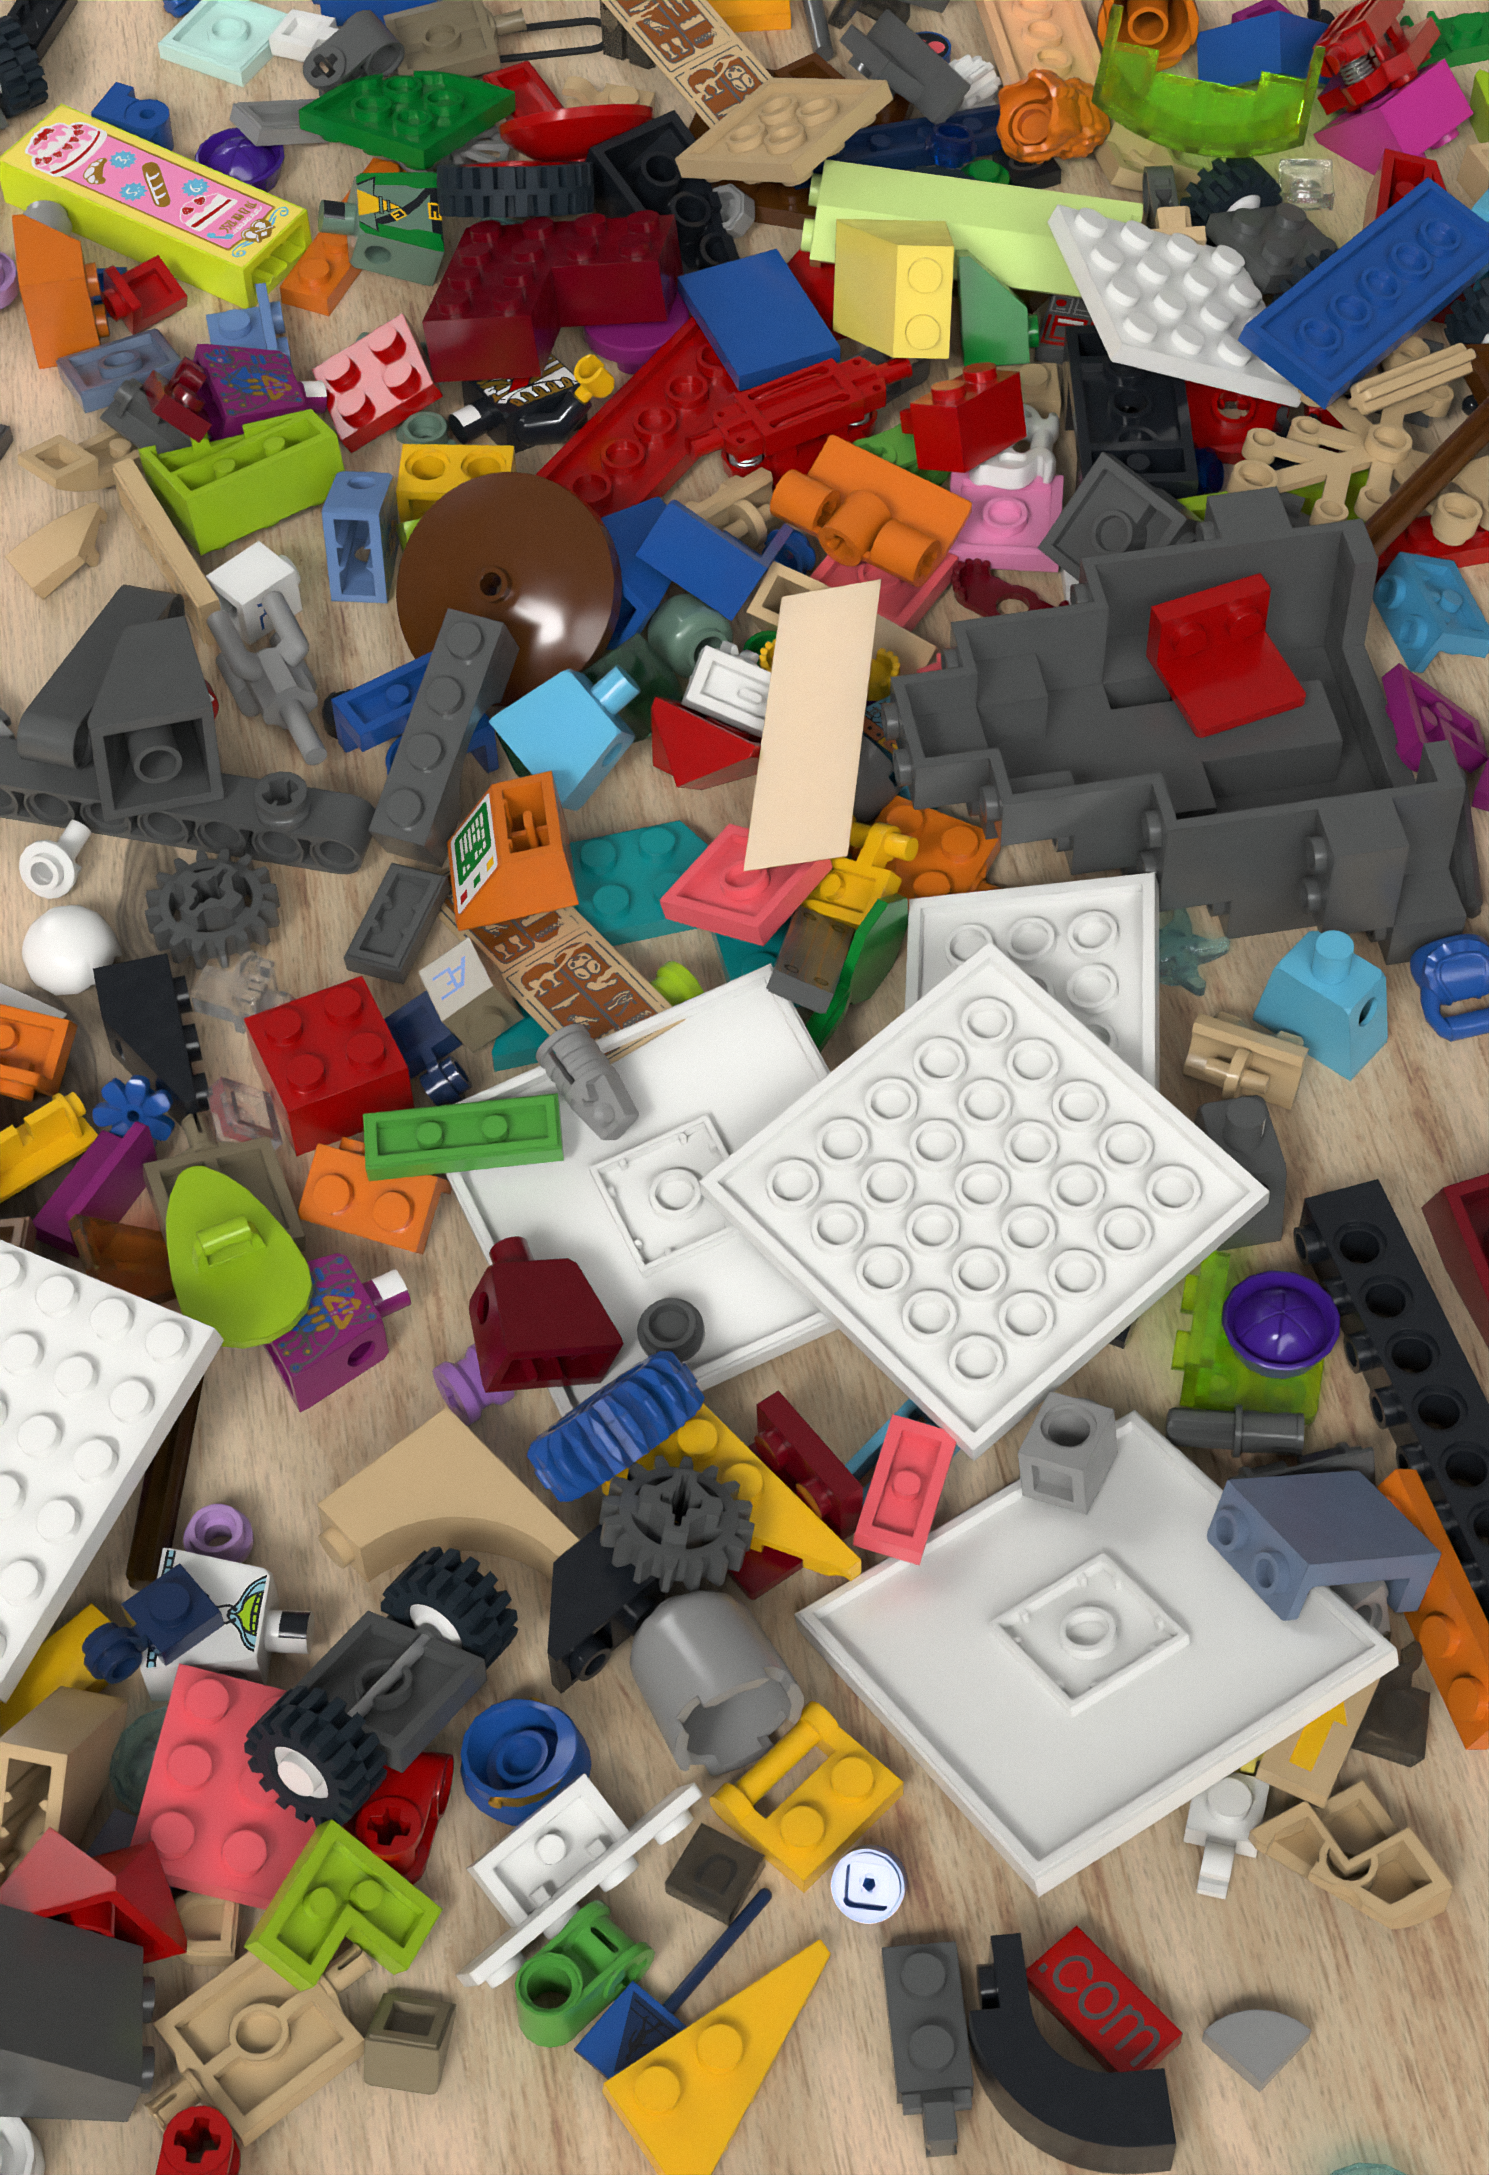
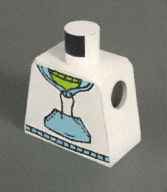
(251, 1621)

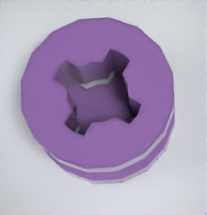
(463, 1389)

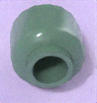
(683, 629)

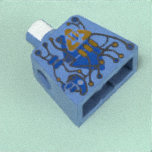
(358, 515)

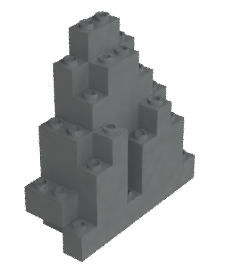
(1273, 824)

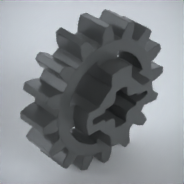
(212, 908)
(641, 1526)

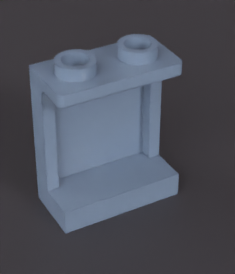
(1318, 1533)

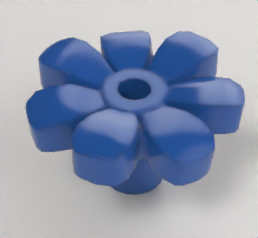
(132, 1104)

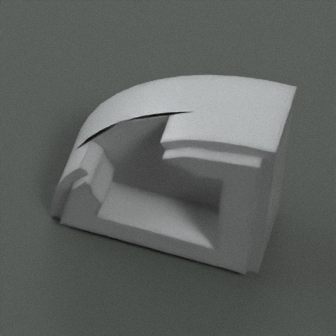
(1256, 2043)

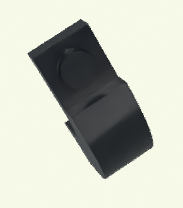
(1063, 2109)

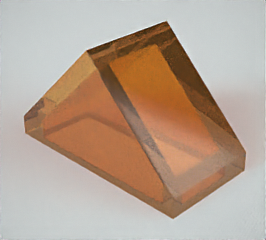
(124, 1257)

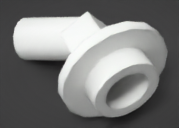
(50, 866)

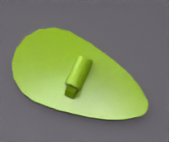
(233, 1261)

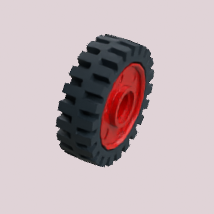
(515, 189)

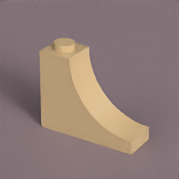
(438, 1492)
(55, 1769)

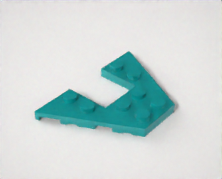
(619, 895)

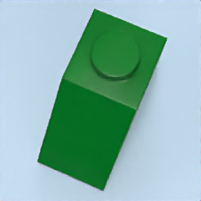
(992, 317)

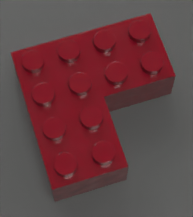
(527, 280)

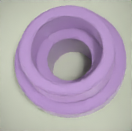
(218, 1521)

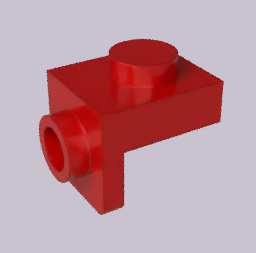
(142, 294)

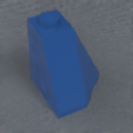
(641, 584)

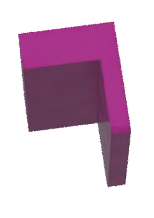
(98, 1186)

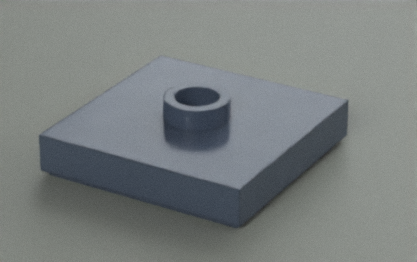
(99, 371)

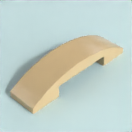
(81, 465)

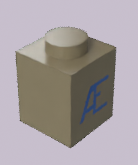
(470, 995)

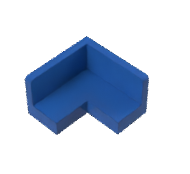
(1266, 43)
(705, 559)
(382, 708)

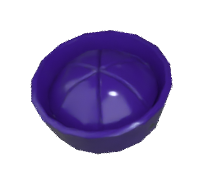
(239, 158)
(1280, 1323)

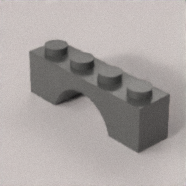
(423, 785)

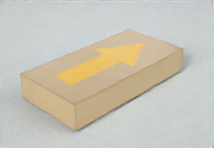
(1314, 1755)

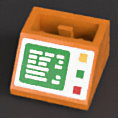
(512, 854)

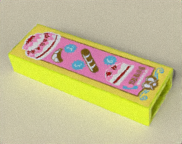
(157, 203)

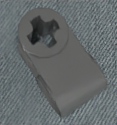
(354, 51)

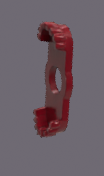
(981, 591)

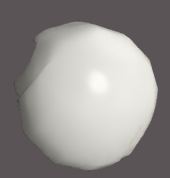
(66, 947)

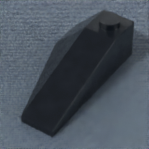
(641, 174)

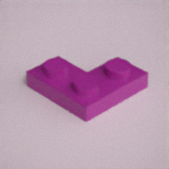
(1427, 716)

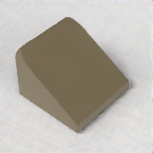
(408, 2043)

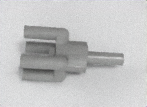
(275, 677)

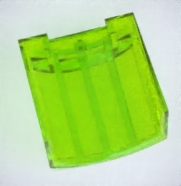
(1202, 114)

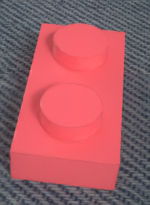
(905, 1490)

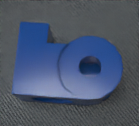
(142, 118)

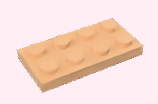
(1040, 36)

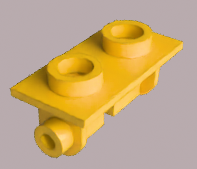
(43, 1143)

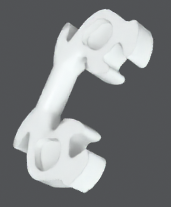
(1017, 470)

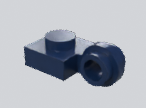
(423, 1044)
(165, 1616)

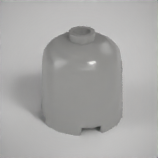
(712, 1680)

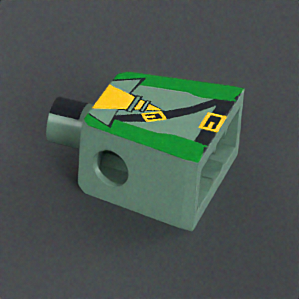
(390, 224)

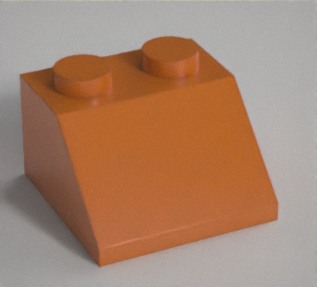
(57, 291)

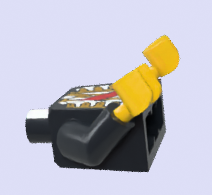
(531, 408)

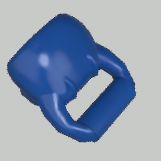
(1452, 972)

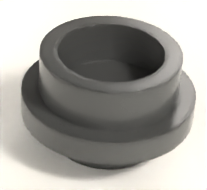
(673, 1327)

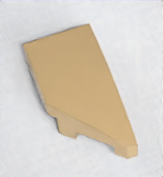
(59, 549)

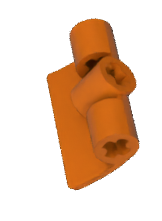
(872, 512)

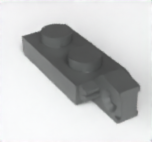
(929, 2038)

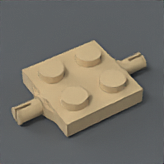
(258, 2043)

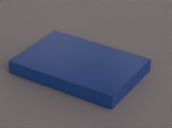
(757, 318)

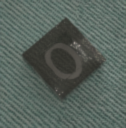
(715, 1874)

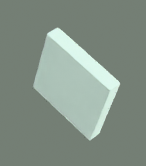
(223, 39)

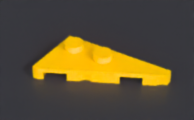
(778, 1513)
(696, 2087)

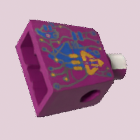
(251, 387)
(339, 1332)

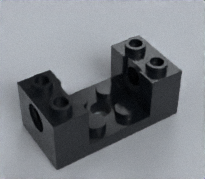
(1128, 414)

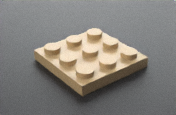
(784, 130)

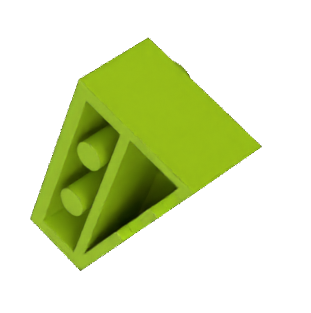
(246, 480)

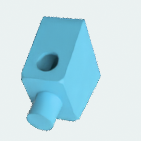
(571, 730)
(1328, 1001)

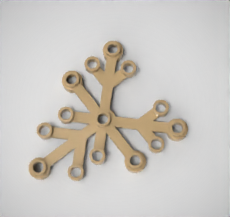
(1377, 447)

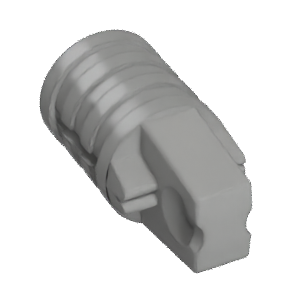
(587, 1081)

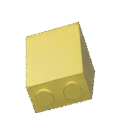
(894, 286)

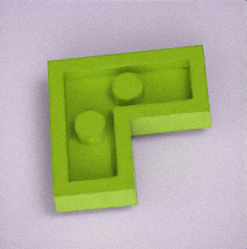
(337, 1893)

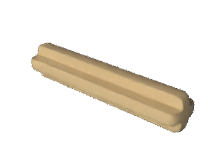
(1411, 379)

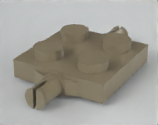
(452, 37)
(247, 1162)

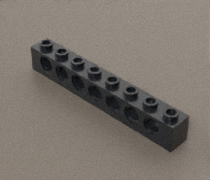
(1364, 1227)

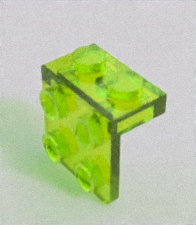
(1213, 1372)

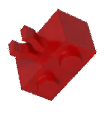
(966, 418)

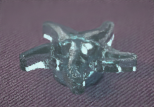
(1182, 953)

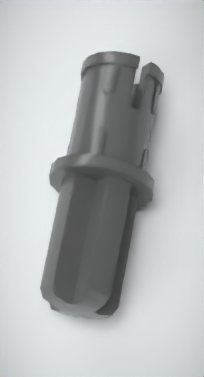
(1237, 1430)

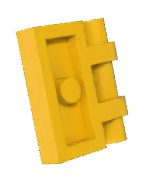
(855, 886)

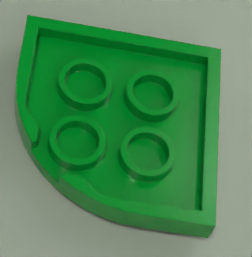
(408, 116)

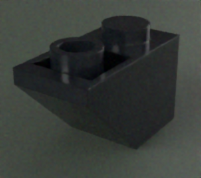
(593, 1609)

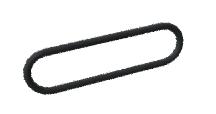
(558, 52)

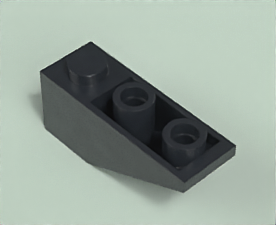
(146, 1030)

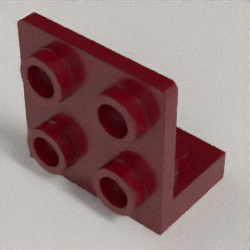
(812, 1473)

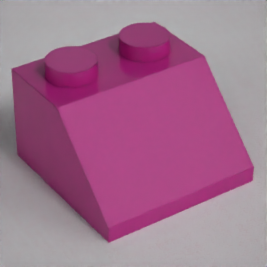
(1401, 119)

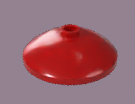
(571, 131)

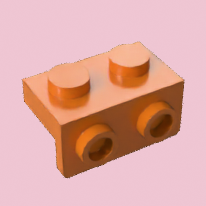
(32, 1052)
(381, 1210)

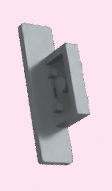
(909, 65)

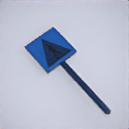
(639, 2022)

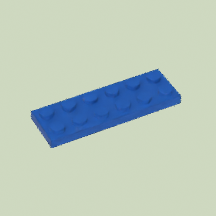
(1371, 293)

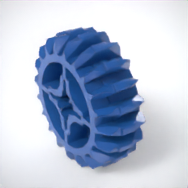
(615, 1426)

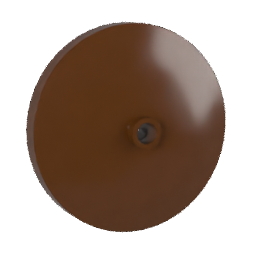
(553, 566)

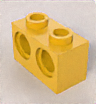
(435, 469)

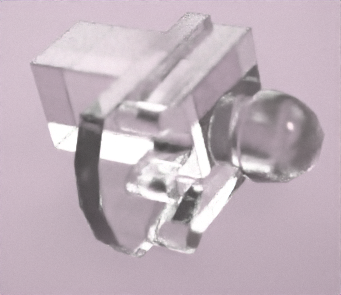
(238, 993)

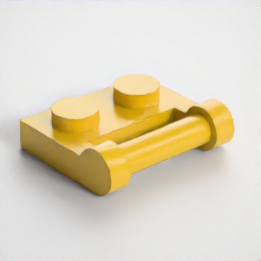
(823, 1813)

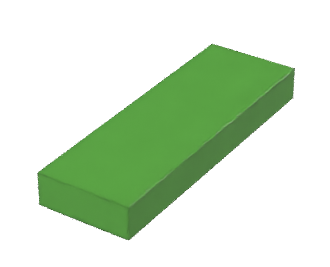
(463, 1137)

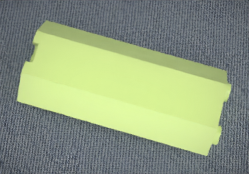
(991, 220)

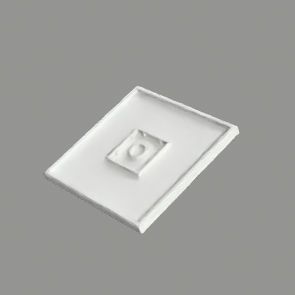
(636, 1204)
(1087, 1664)

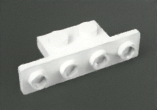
(557, 1860)

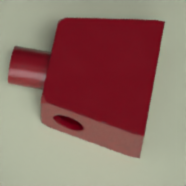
(538, 1323)

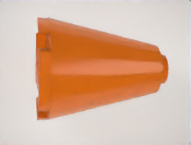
(1155, 25)

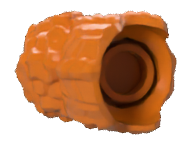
(1049, 118)

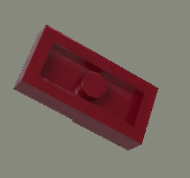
(178, 399)

